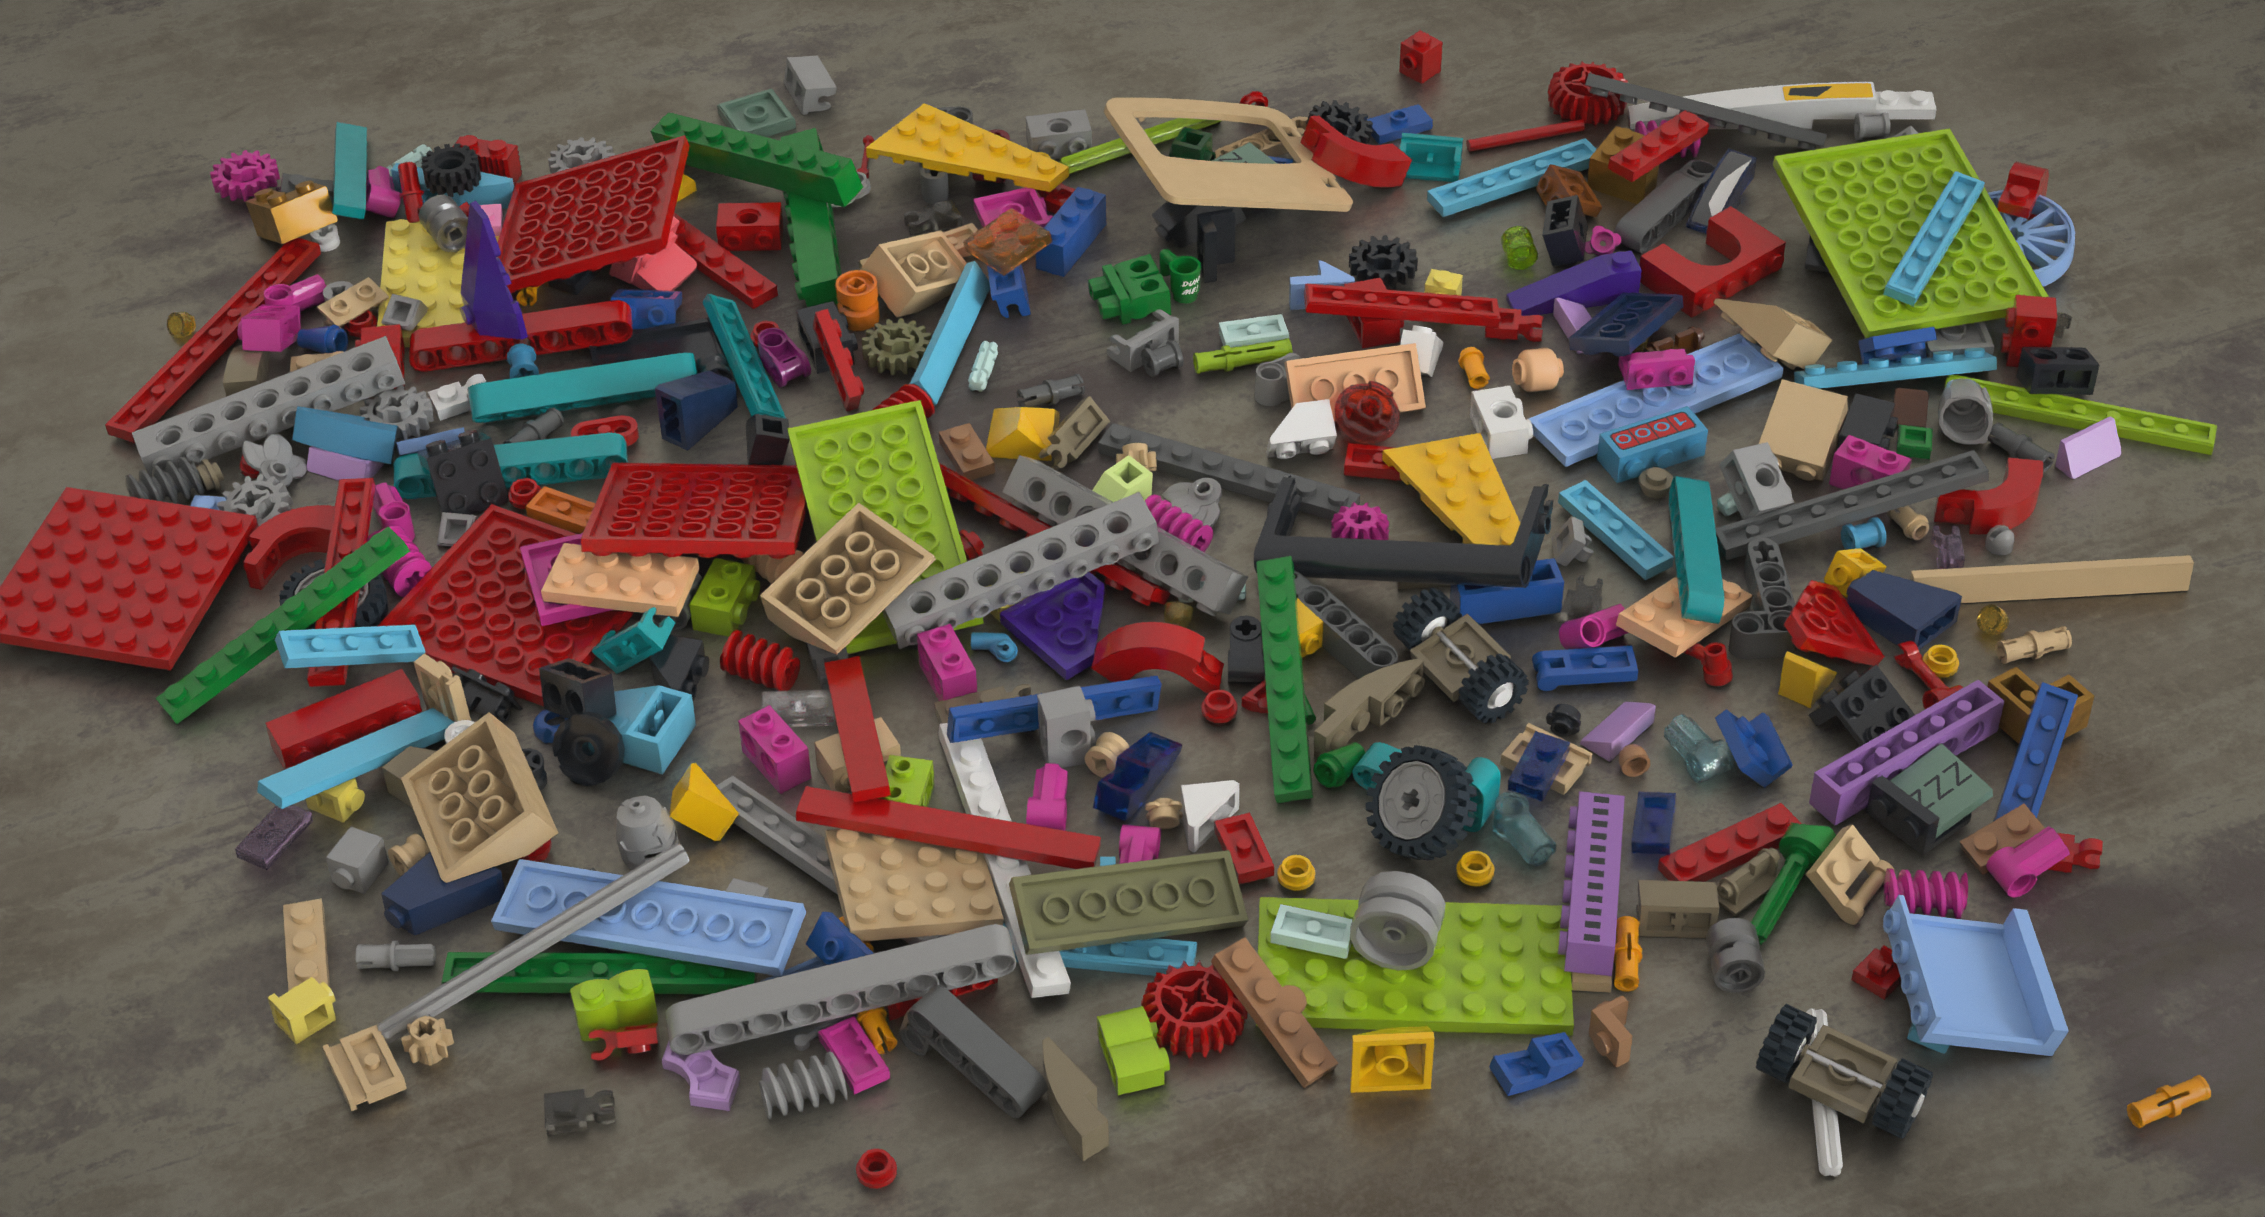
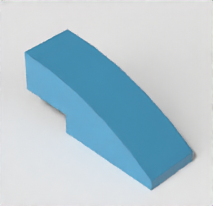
(345, 434)

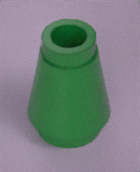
(1337, 765)

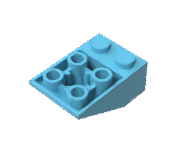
(652, 725)

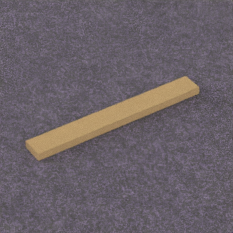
(2062, 579)

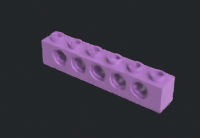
(1955, 722)

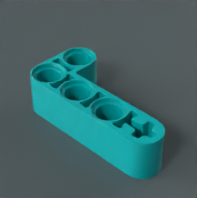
(1483, 771)

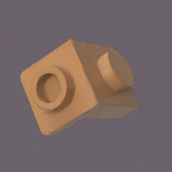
(1609, 1032)

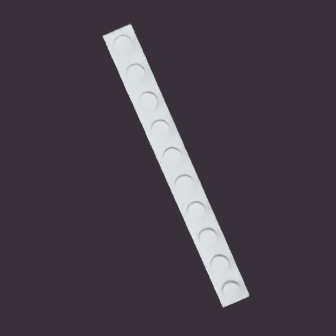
(981, 796)

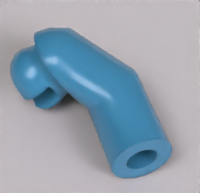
(997, 643)

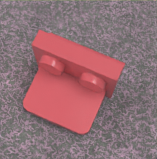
(657, 271)

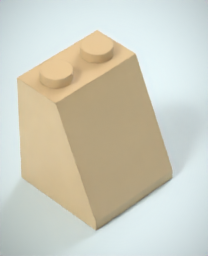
(1805, 429)

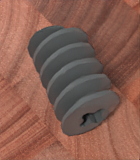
(166, 484)

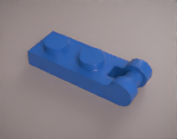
(1584, 666)

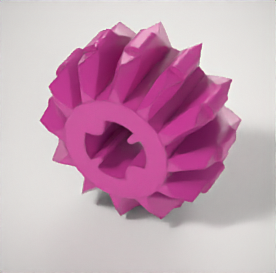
(1360, 523)

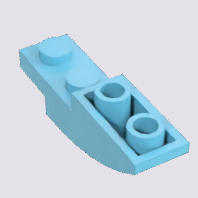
(491, 189)

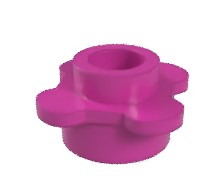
(1600, 234)

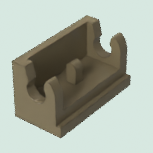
(1676, 908)

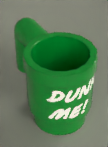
(1183, 274)

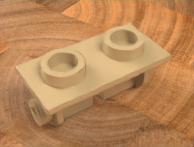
(352, 303)

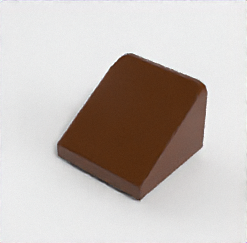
(1911, 407)

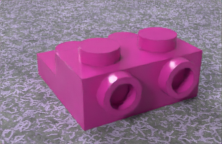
(1021, 200)

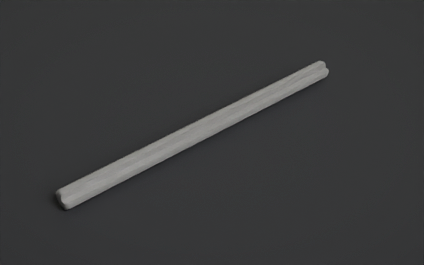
(535, 941)

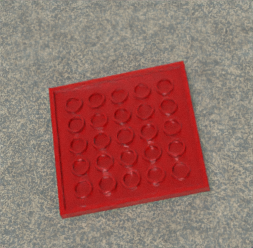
(592, 214)
(697, 510)
(120, 577)
(481, 610)

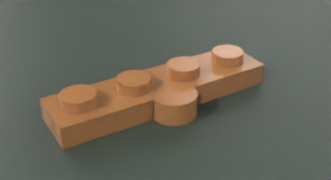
(1275, 1011)

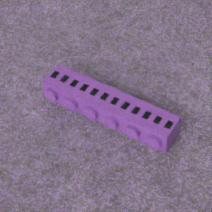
(1594, 884)

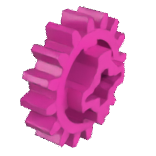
(244, 175)

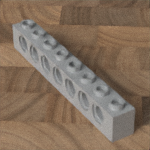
(270, 406)
(1031, 555)
(1221, 583)

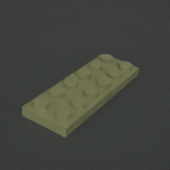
(1127, 902)

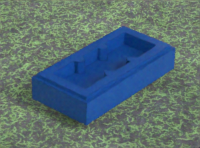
(1393, 124)
(834, 942)

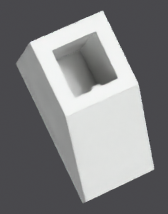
(1427, 346)
(1304, 430)

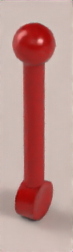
(867, 140)

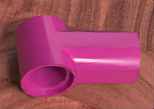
(380, 193)
(303, 294)
(391, 509)
(1591, 629)
(1049, 801)
(1139, 843)
(2018, 868)

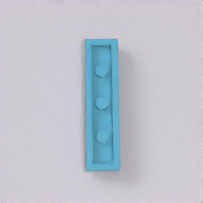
(1616, 530)
(349, 646)

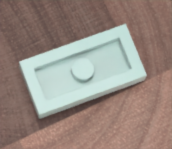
(1253, 330)
(1312, 931)

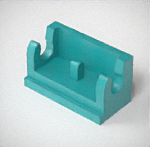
(1433, 156)
(634, 642)

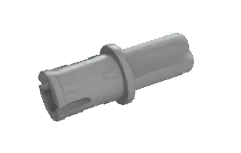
(394, 955)

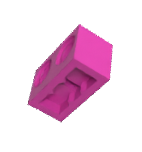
(269, 328)
(946, 663)
(775, 749)

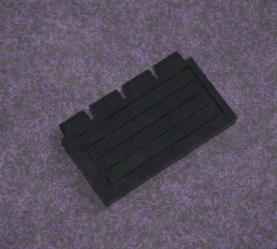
(682, 337)

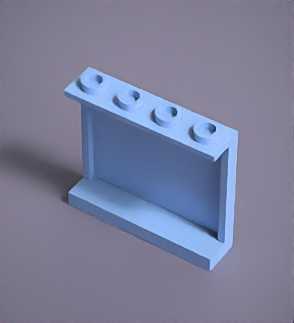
(1976, 981)

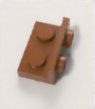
(1565, 182)

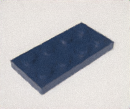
(1625, 323)

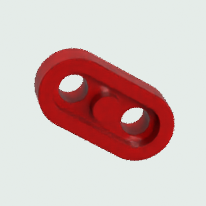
(620, 424)

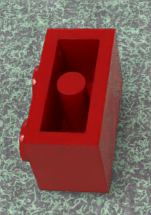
(2030, 325)

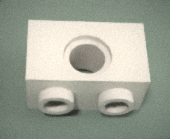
(1500, 421)

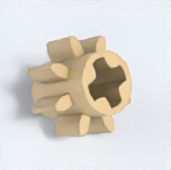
(1140, 453)
(427, 1040)

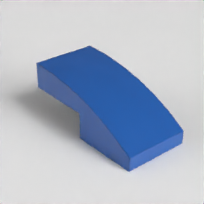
(1542, 1063)

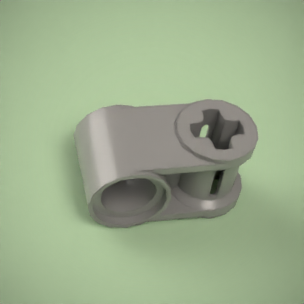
(1271, 381)

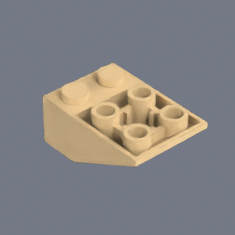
(1778, 331)

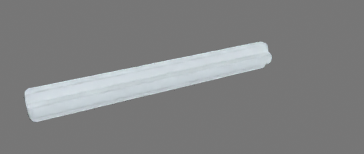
(1826, 1121)

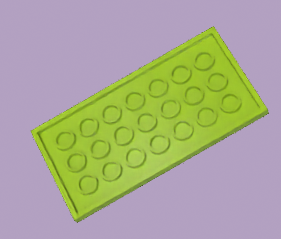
(891, 469)
(1488, 973)

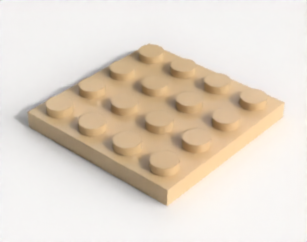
(909, 886)

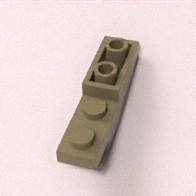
(1367, 700)

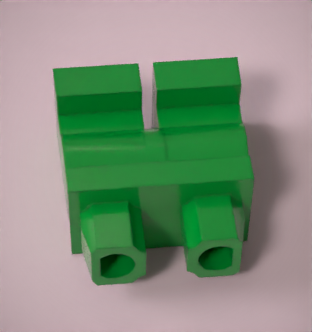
(1130, 290)

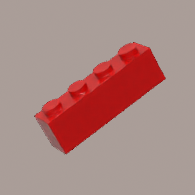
(343, 718)

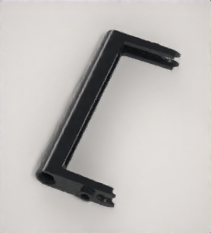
(1405, 560)

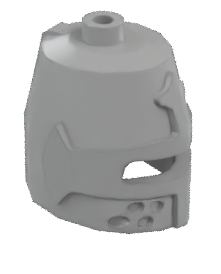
(1965, 412)
(643, 829)

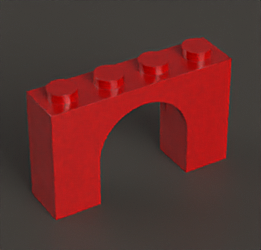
(1748, 245)

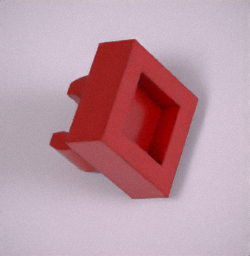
(1878, 973)

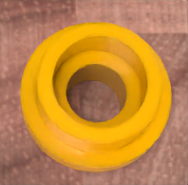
(1942, 660)
(1475, 869)
(1296, 873)

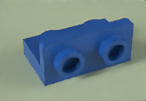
(650, 307)
(1896, 344)
(1755, 746)

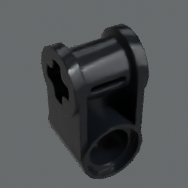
(1245, 651)

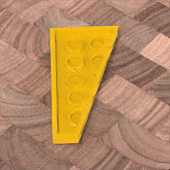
(959, 147)
(1459, 487)

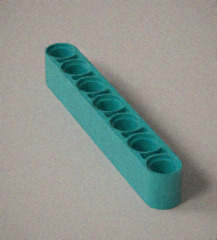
(576, 387)
(541, 460)
(1696, 550)

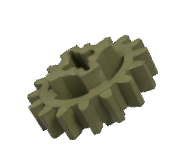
(895, 346)

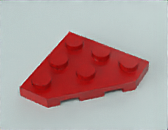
(1829, 626)

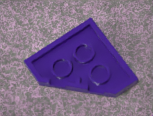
(1060, 623)

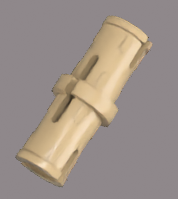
(2033, 644)

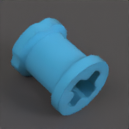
(521, 359)
(1864, 534)

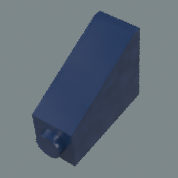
(694, 406)
(1902, 608)
(425, 901)

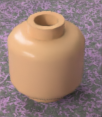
(1537, 370)

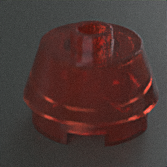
(1366, 413)

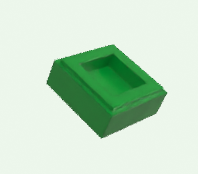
(1914, 441)

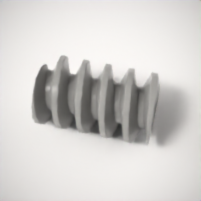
(802, 1084)

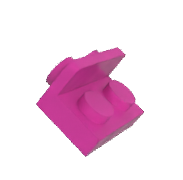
(1657, 369)

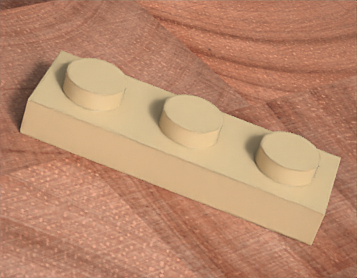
(305, 942)

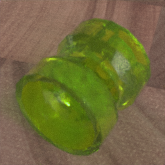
(1519, 247)

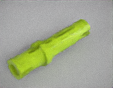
(1228, 357)

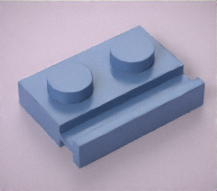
(418, 444)

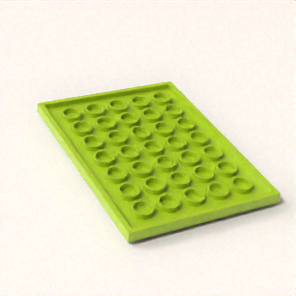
(1868, 206)

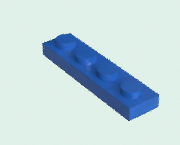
(2037, 750)

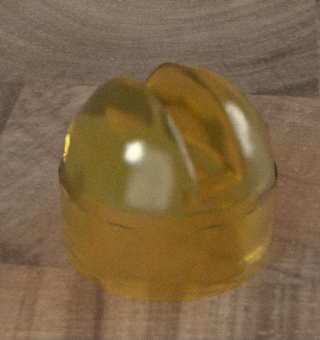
(180, 324)
(1178, 613)
(1992, 620)

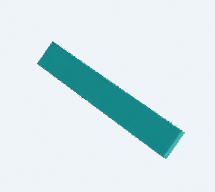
(350, 171)
(742, 356)

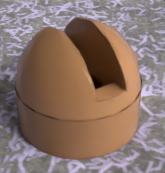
(1633, 760)

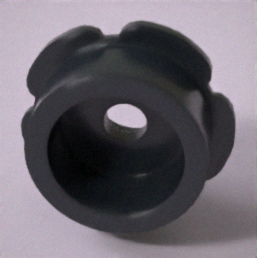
(1564, 720)

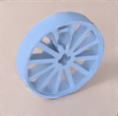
(2038, 240)

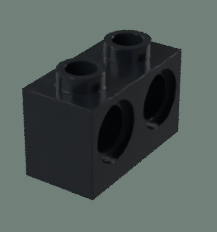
(2057, 370)
(577, 688)

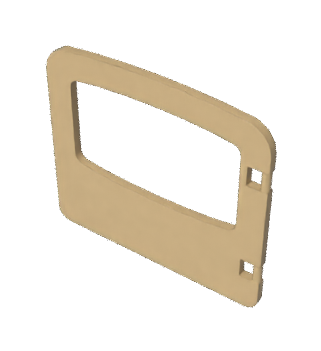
(1227, 183)

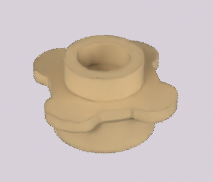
(1164, 813)

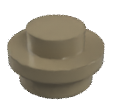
(210, 475)
(1655, 482)

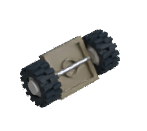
(1460, 656)
(1843, 1072)

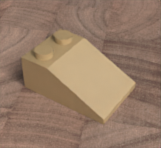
(915, 271)

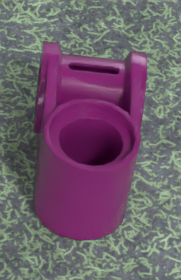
(782, 357)

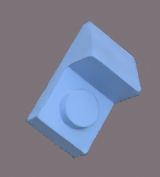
(1326, 276)

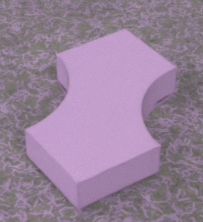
(709, 1080)

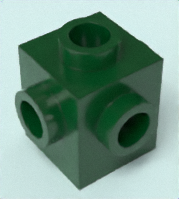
(1193, 145)

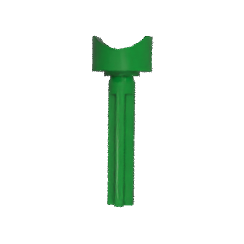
(1801, 849)

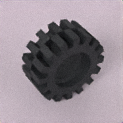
(451, 170)

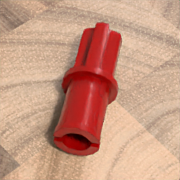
(410, 190)

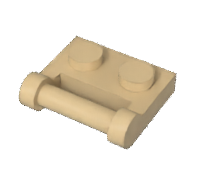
(1840, 867)

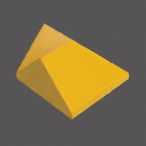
(1021, 432)
(1392, 1059)

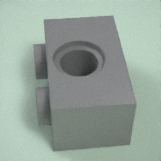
(1059, 133)
(1756, 480)
(1065, 726)

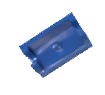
(1009, 290)

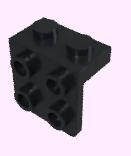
(465, 473)
(1864, 704)
(1907, 816)

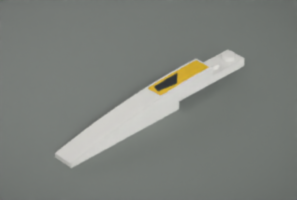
(1804, 102)

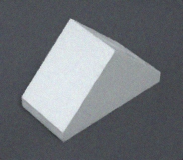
(1204, 805)

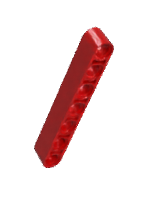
(546, 330)

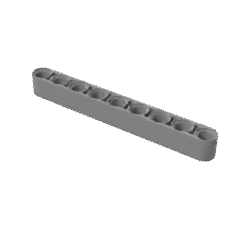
(839, 989)

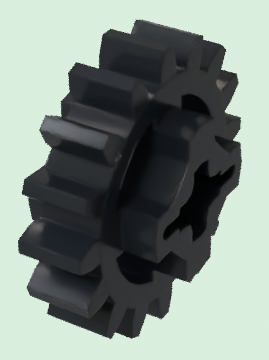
(1345, 120)
(1383, 261)

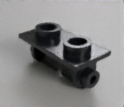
(494, 699)

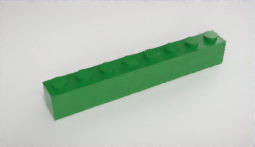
(763, 160)
(812, 237)

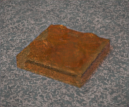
(1007, 241)

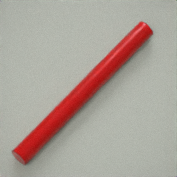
(1525, 135)

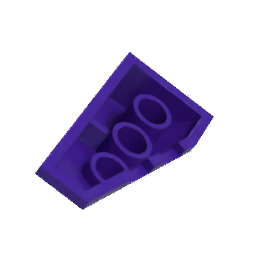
(485, 282)
(1588, 283)

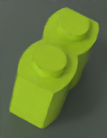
(614, 1003)
(1132, 1050)

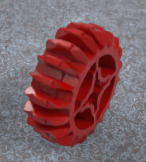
(1573, 99)
(1193, 1009)

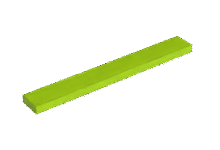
(2082, 413)

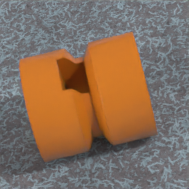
(858, 299)

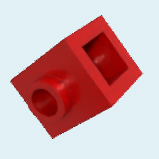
(1420, 56)

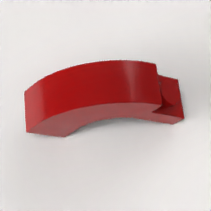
(1352, 160)
(2022, 190)
(2004, 505)
(285, 537)
(1159, 647)

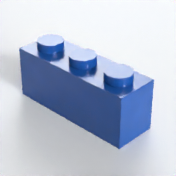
(1072, 231)
(1497, 604)

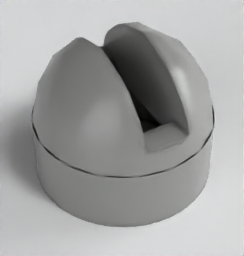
(2000, 540)

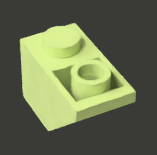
(1125, 480)

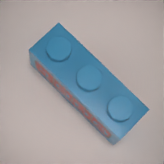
(1652, 443)

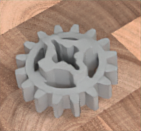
(578, 153)
(401, 408)
(257, 498)

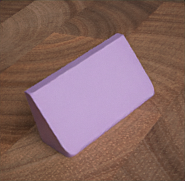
(1570, 316)
(2088, 448)
(340, 466)
(1619, 729)

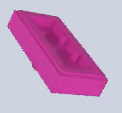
(856, 1054)

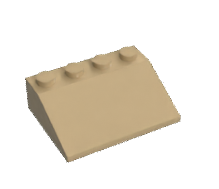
(844, 580)
(478, 801)

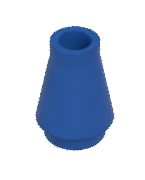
(323, 339)

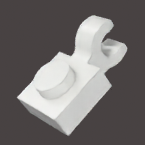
(453, 398)

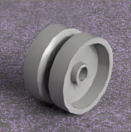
(1397, 920)

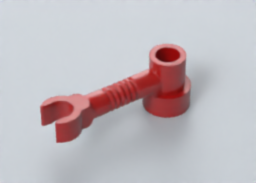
(1914, 661)
(1716, 666)

